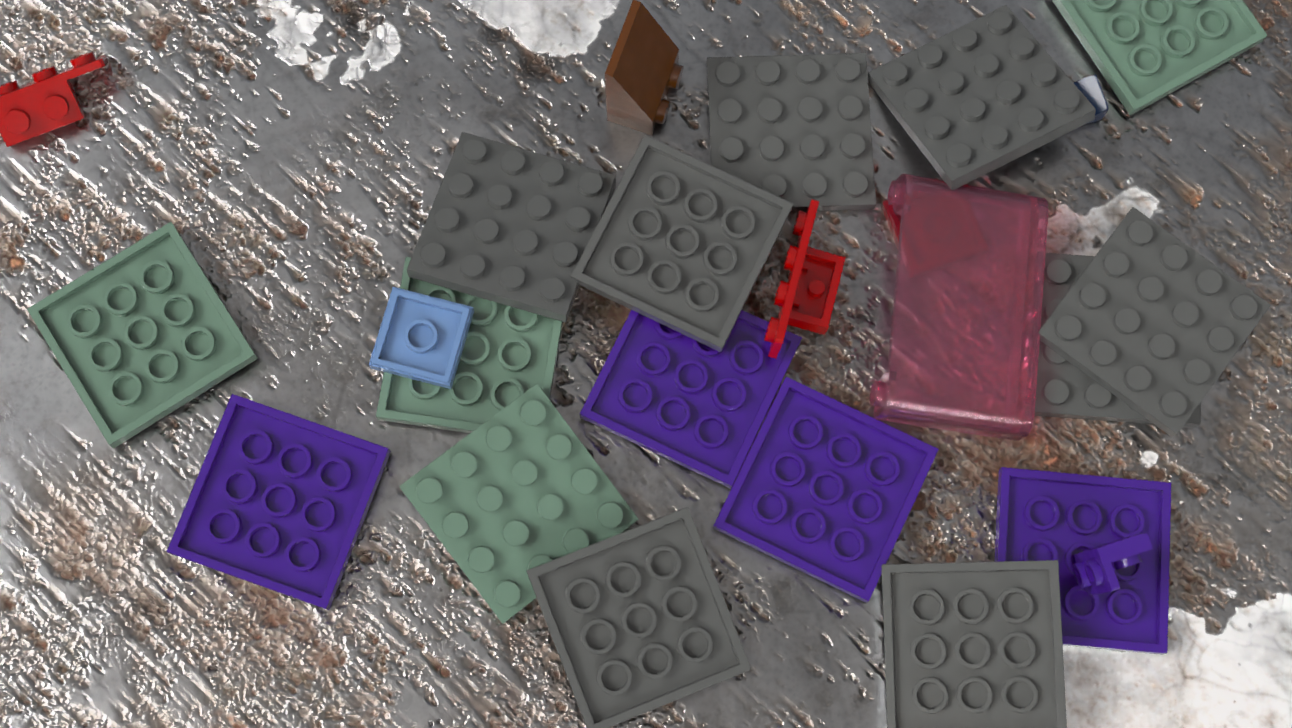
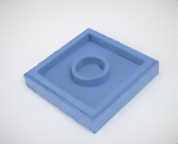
(421, 337)

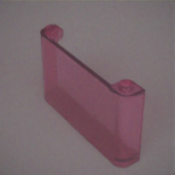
(964, 309)

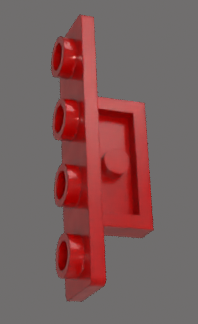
(45, 102)
(811, 285)

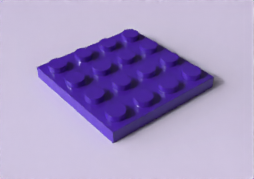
(688, 397)
(826, 489)
(279, 501)
(1067, 513)

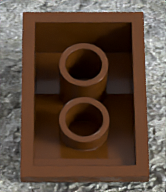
(641, 73)

